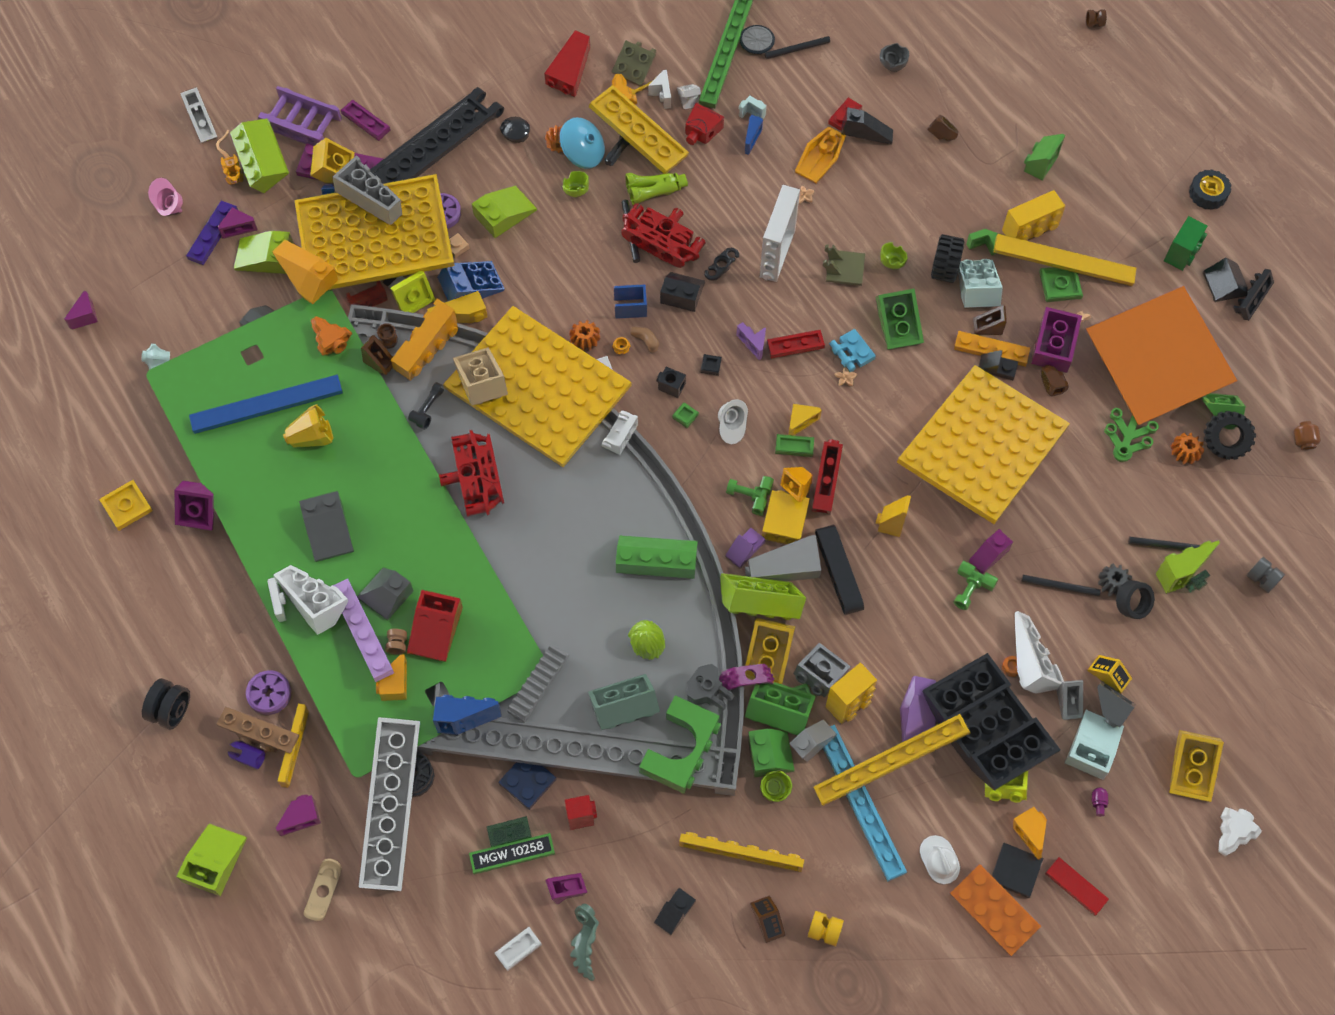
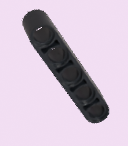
(839, 569)

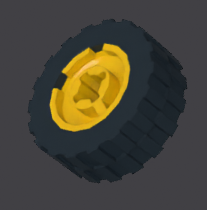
(1210, 189)

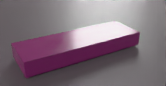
(365, 120)

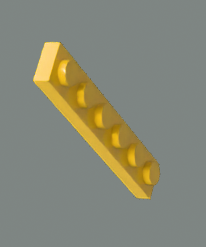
(749, 853)

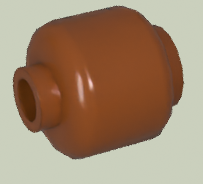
(1307, 435)

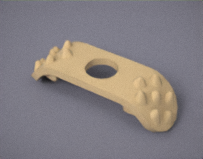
(327, 876)

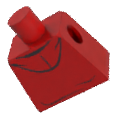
(702, 125)

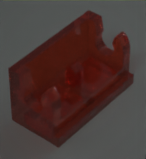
(369, 297)

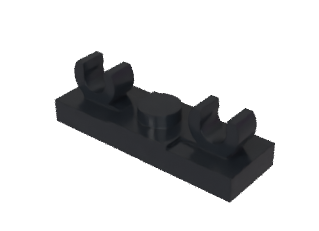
(1255, 294)

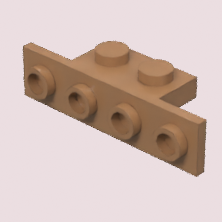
(257, 732)

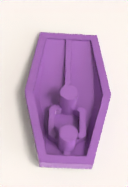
(914, 710)

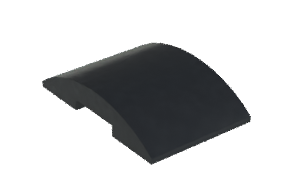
(1002, 733)

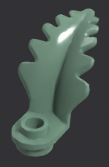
(584, 939)

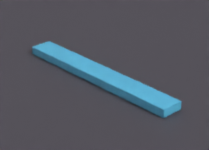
(866, 813)

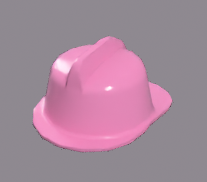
(165, 197)

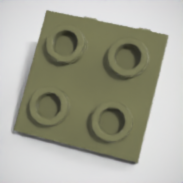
(634, 62)
(844, 266)

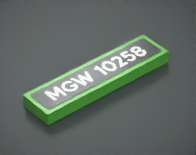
(511, 853)

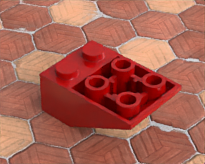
(434, 625)

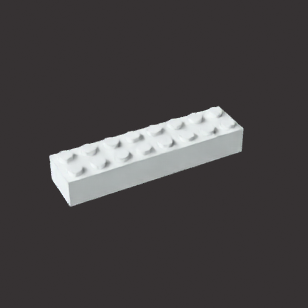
(389, 804)

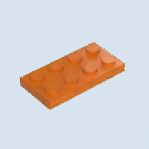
(995, 910)

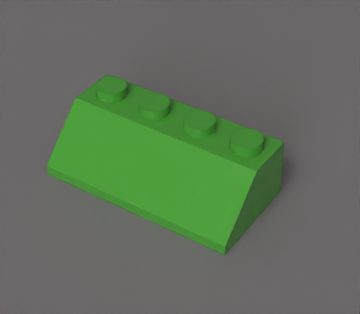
(656, 557)

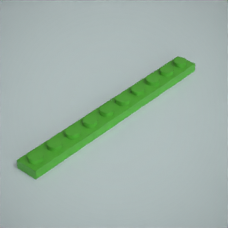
(725, 53)

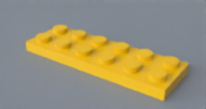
(638, 129)

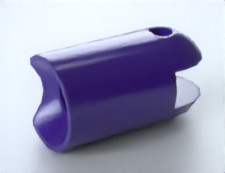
(250, 755)

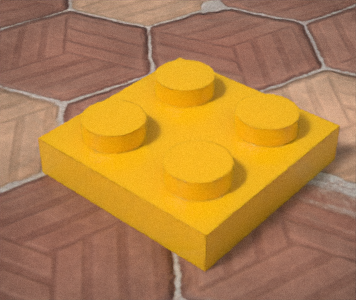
(125, 505)

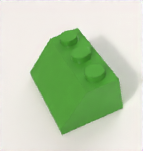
(779, 708)

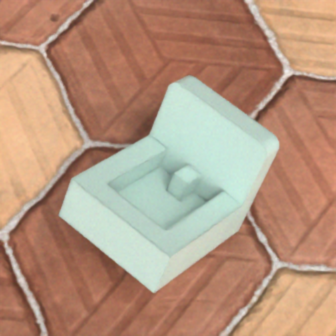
(753, 107)

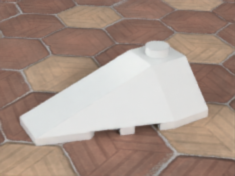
(313, 599)
(1033, 664)

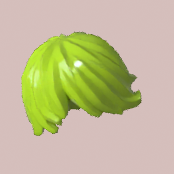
(647, 639)

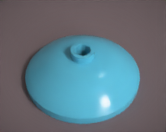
(582, 143)

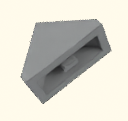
(1071, 699)

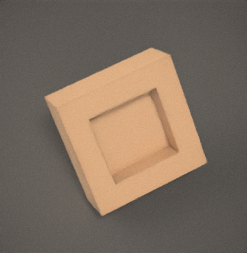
(458, 245)

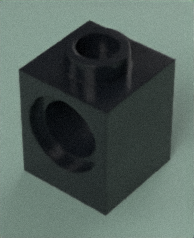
(671, 388)

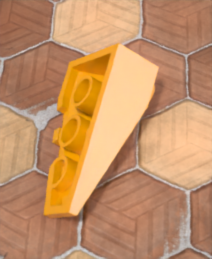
(305, 270)

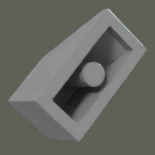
(813, 739)

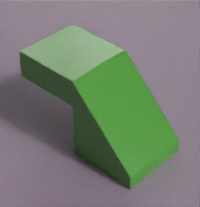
(982, 237)

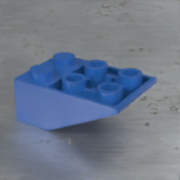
(469, 278)
(464, 713)

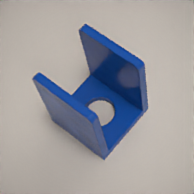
(630, 310)

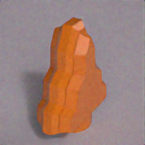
(330, 336)

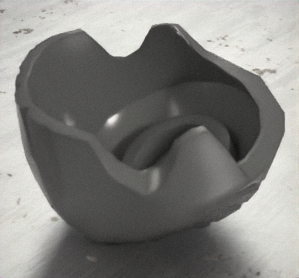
(894, 57)

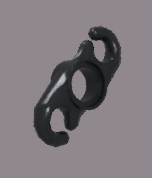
(721, 270)

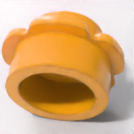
(621, 341)

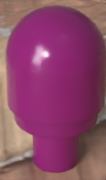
(1100, 800)

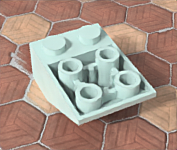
(979, 283)
(1094, 745)

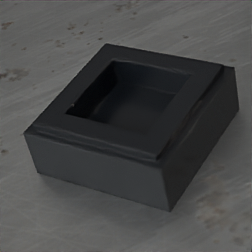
(711, 364)

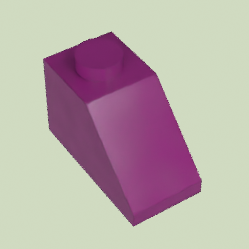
(991, 551)
(299, 815)

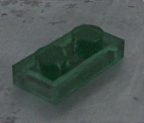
(509, 831)

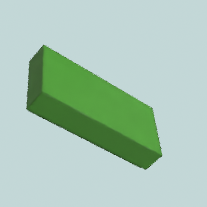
(794, 445)

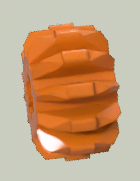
(553, 139)
(591, 335)
(1187, 448)

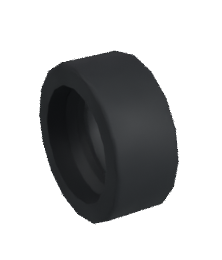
(1146, 601)

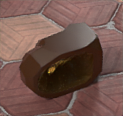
(943, 129)
(1053, 380)

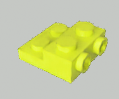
(1014, 790)

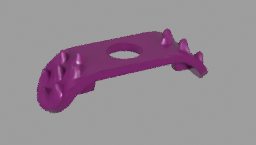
(736, 676)

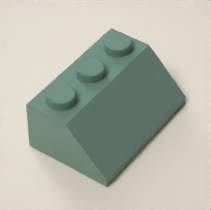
(624, 702)

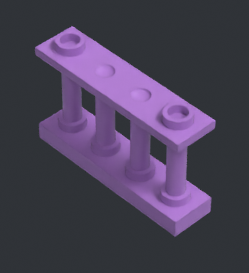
(300, 132)

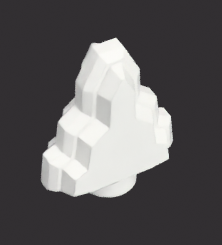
(1236, 830)

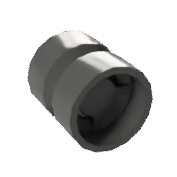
(1265, 574)

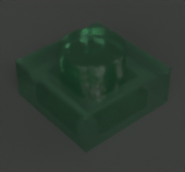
(1198, 581)

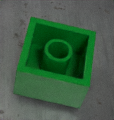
(1186, 243)

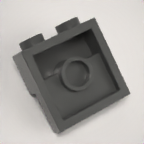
(821, 670)

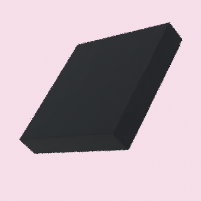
(1016, 870)

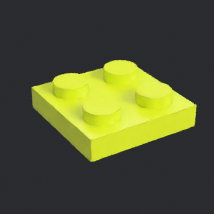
(413, 293)

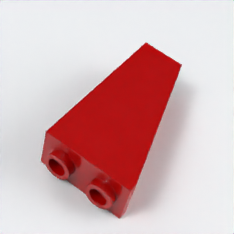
(569, 64)
(827, 476)

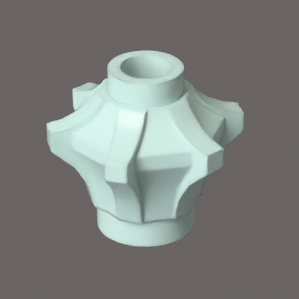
(155, 356)

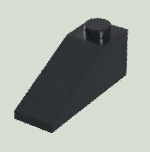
(865, 126)

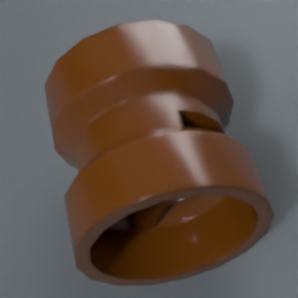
(1096, 18)
(387, 335)

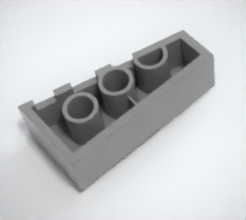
(366, 190)

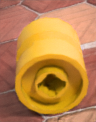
(825, 928)

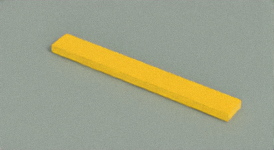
(1065, 260)
(891, 759)

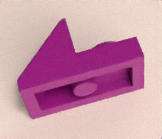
(566, 887)

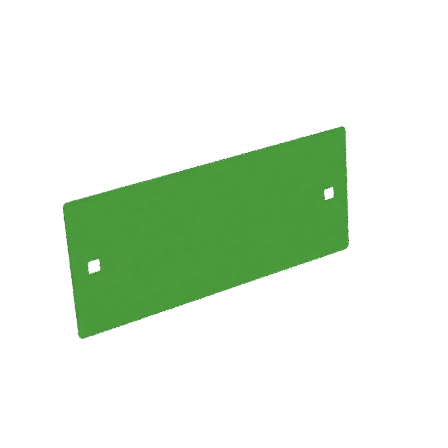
(391, 507)

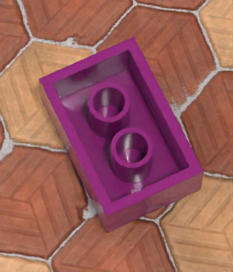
(1056, 339)

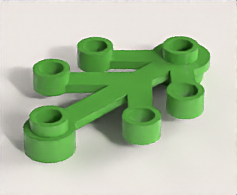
(1129, 433)

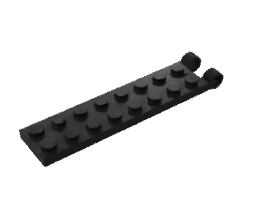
(437, 138)

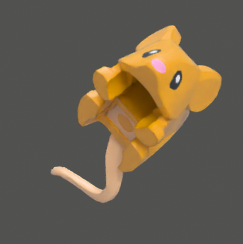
(230, 165)

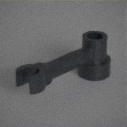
(420, 418)

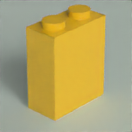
(784, 518)

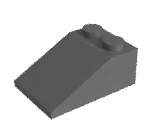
(326, 526)

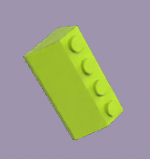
(259, 154)
(761, 596)

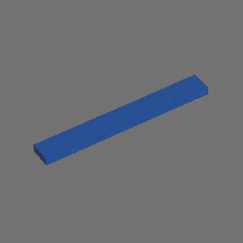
(265, 404)

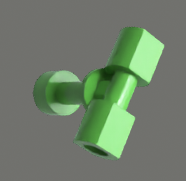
(758, 494)
(974, 580)

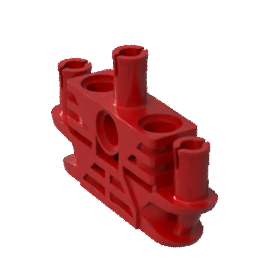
(668, 244)
(467, 464)

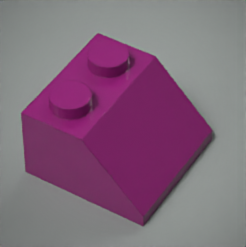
(194, 506)

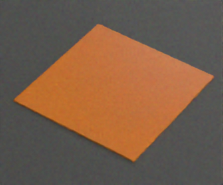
(1161, 355)

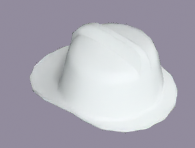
(733, 421)
(939, 859)

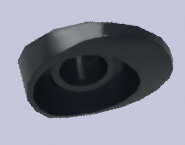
(515, 129)

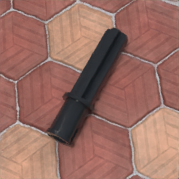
(616, 151)

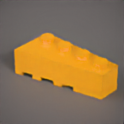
(426, 340)

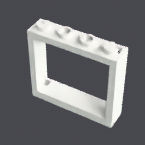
(779, 233)

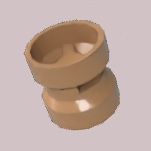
(396, 641)

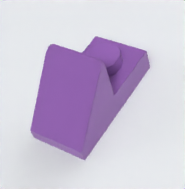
(753, 342)
(745, 547)

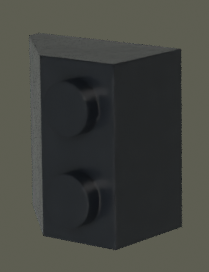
(681, 291)

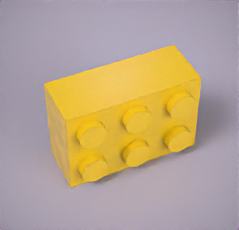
(1034, 217)
(851, 693)

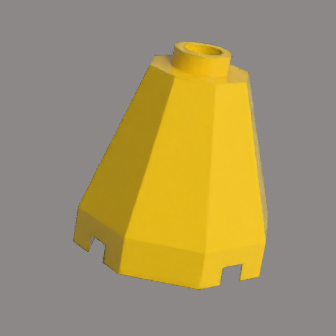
(309, 429)

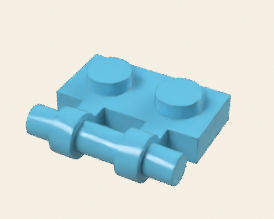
(856, 347)

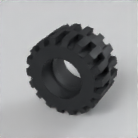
(947, 258)
(1245, 440)

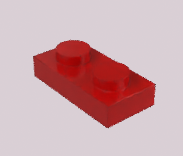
(837, 118)

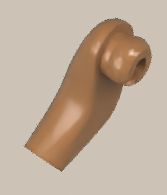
(647, 336)

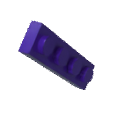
(209, 235)

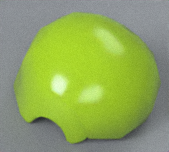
(576, 184)
(892, 256)
(776, 786)

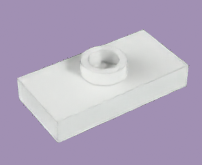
(278, 599)
(518, 948)

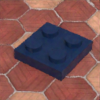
(527, 782)

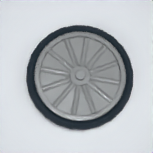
(757, 39)

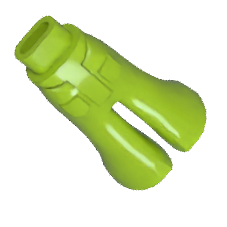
(647, 187)

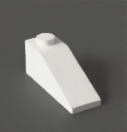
(198, 115)

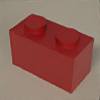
(580, 812)

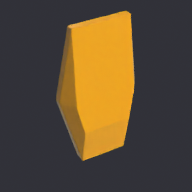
(820, 154)

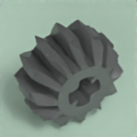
(1110, 573)

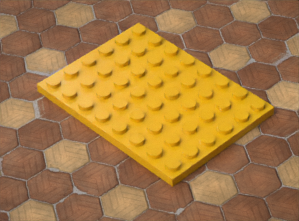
(367, 247)
(551, 386)
(983, 444)

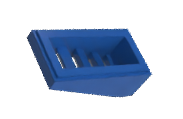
(754, 130)

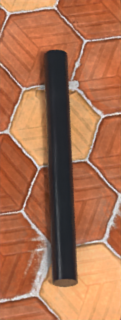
(801, 46)
(634, 249)
(1160, 543)
(1061, 585)

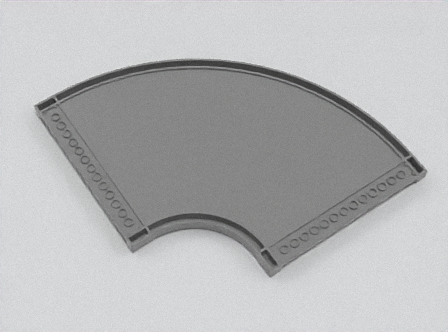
(558, 565)

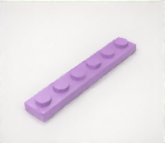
(364, 634)

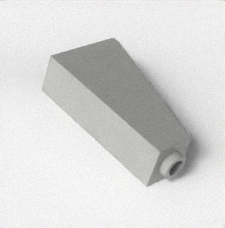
(788, 563)

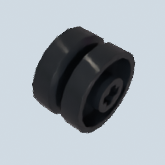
(165, 703)

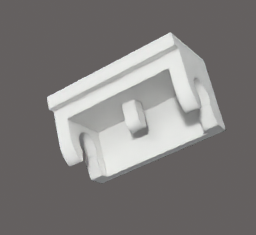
(620, 432)

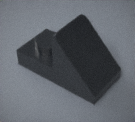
(998, 366)
(674, 911)

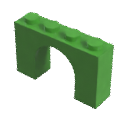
(679, 772)

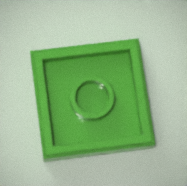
(1060, 284)

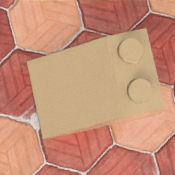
(480, 376)

